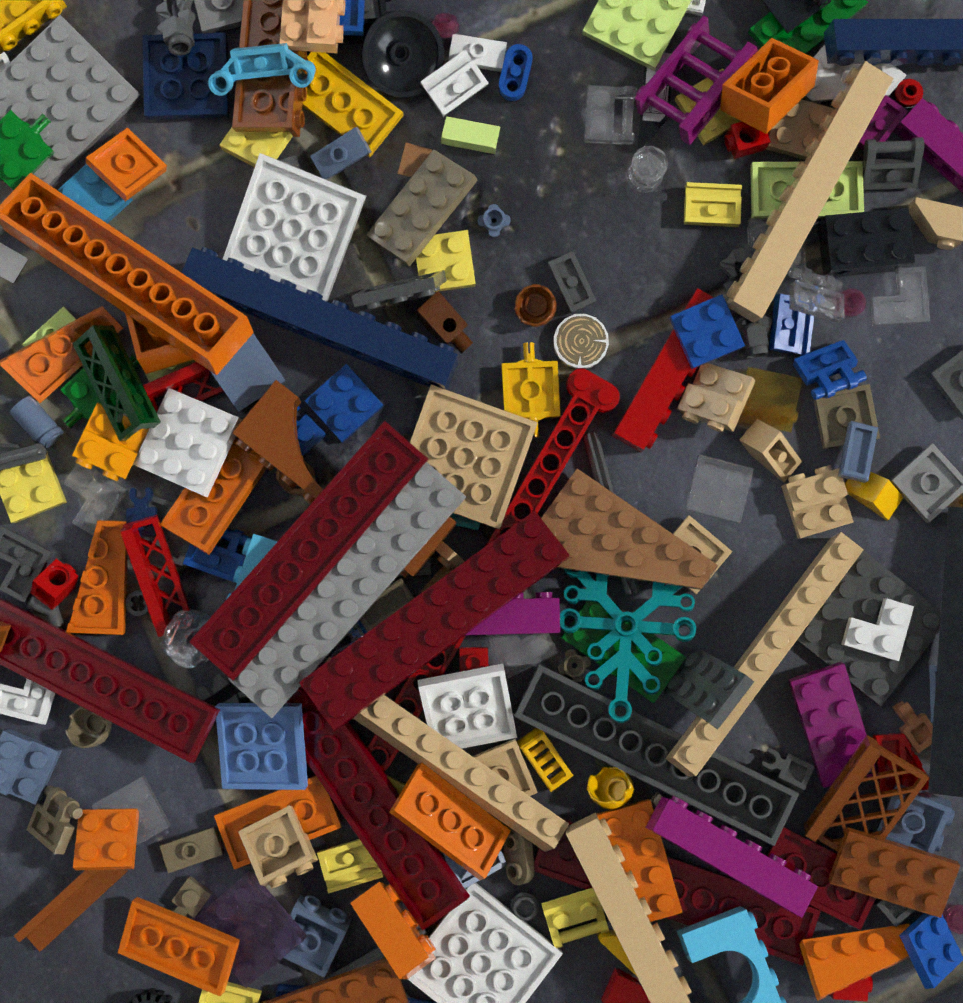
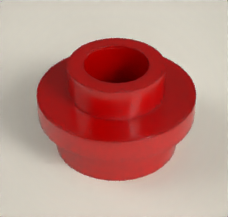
(905, 99)

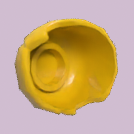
(610, 788)

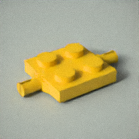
(531, 387)

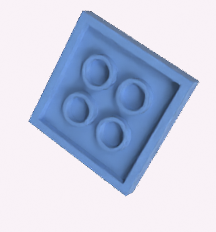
(261, 749)

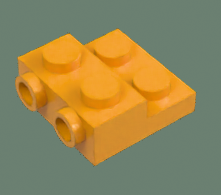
(102, 447)

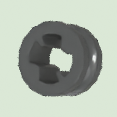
(130, 604)

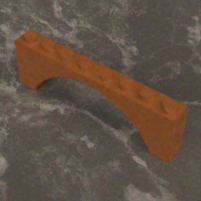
(272, 434)

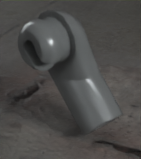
(53, 616)

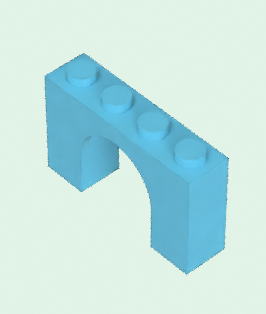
(733, 932)

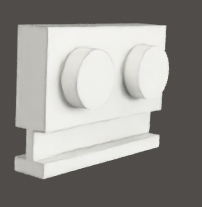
(454, 83)

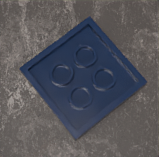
(179, 84)

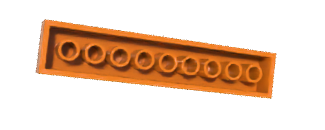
(125, 273)

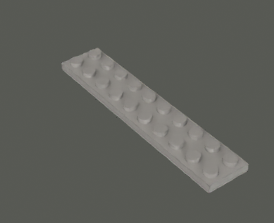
(349, 590)

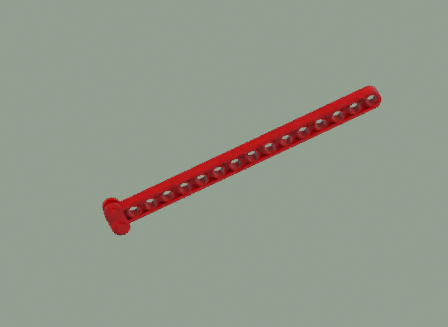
(592, 396)

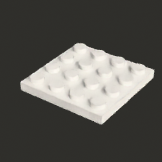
(294, 225)
(485, 955)

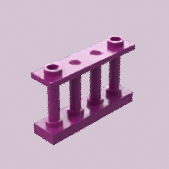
(707, 102)

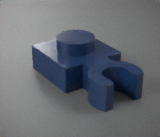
(141, 510)

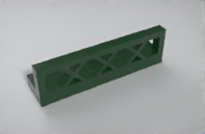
(118, 376)

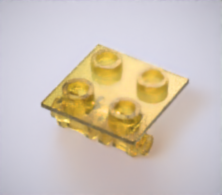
(772, 399)

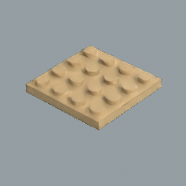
(475, 450)

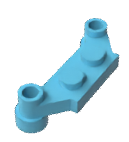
(261, 62)

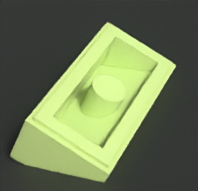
(470, 135)

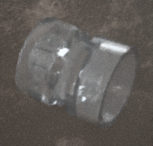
(647, 169)

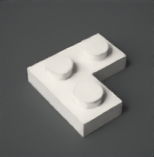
(885, 637)
(29, 704)

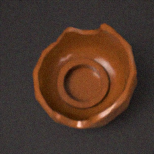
(535, 305)

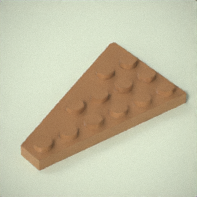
(619, 540)

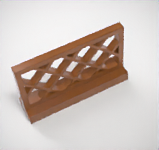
(847, 783)

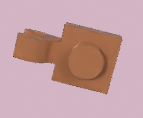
(916, 728)

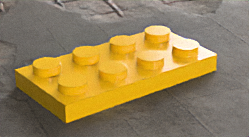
(348, 102)

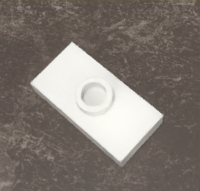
(484, 52)

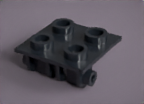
(794, 12)

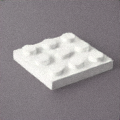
(188, 442)
(469, 706)

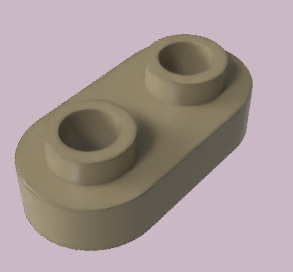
(519, 858)

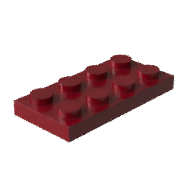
(818, 862)

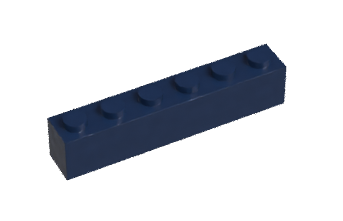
(894, 41)

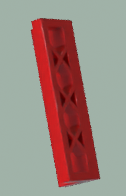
(178, 380)
(145, 575)

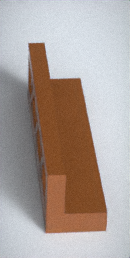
(68, 906)

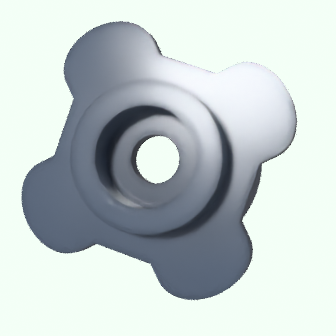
(494, 212)

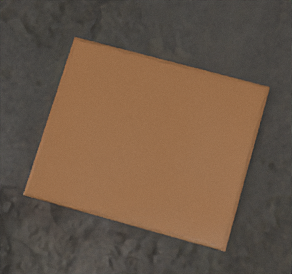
(412, 159)

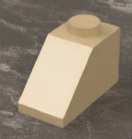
(938, 222)
(771, 449)

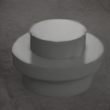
(524, 906)

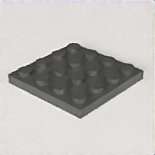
(861, 597)

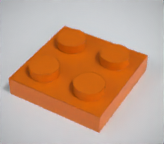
(126, 164)
(106, 839)

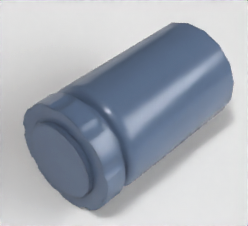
(36, 422)

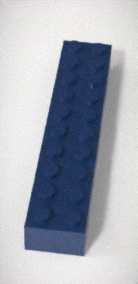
(323, 321)

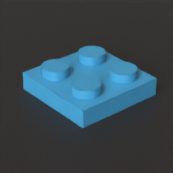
(94, 194)

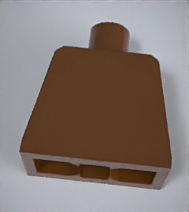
(432, 316)

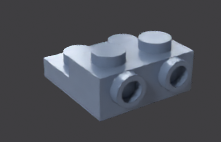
(25, 765)
(921, 822)
(324, 934)

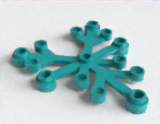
(624, 659)

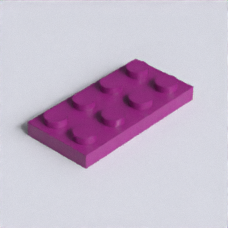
(828, 718)

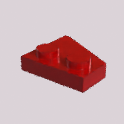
(900, 746)

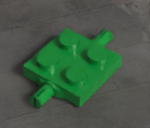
(21, 148)
(83, 395)

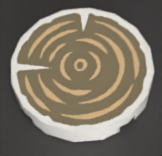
(580, 341)

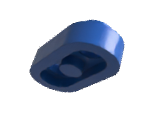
(515, 73)

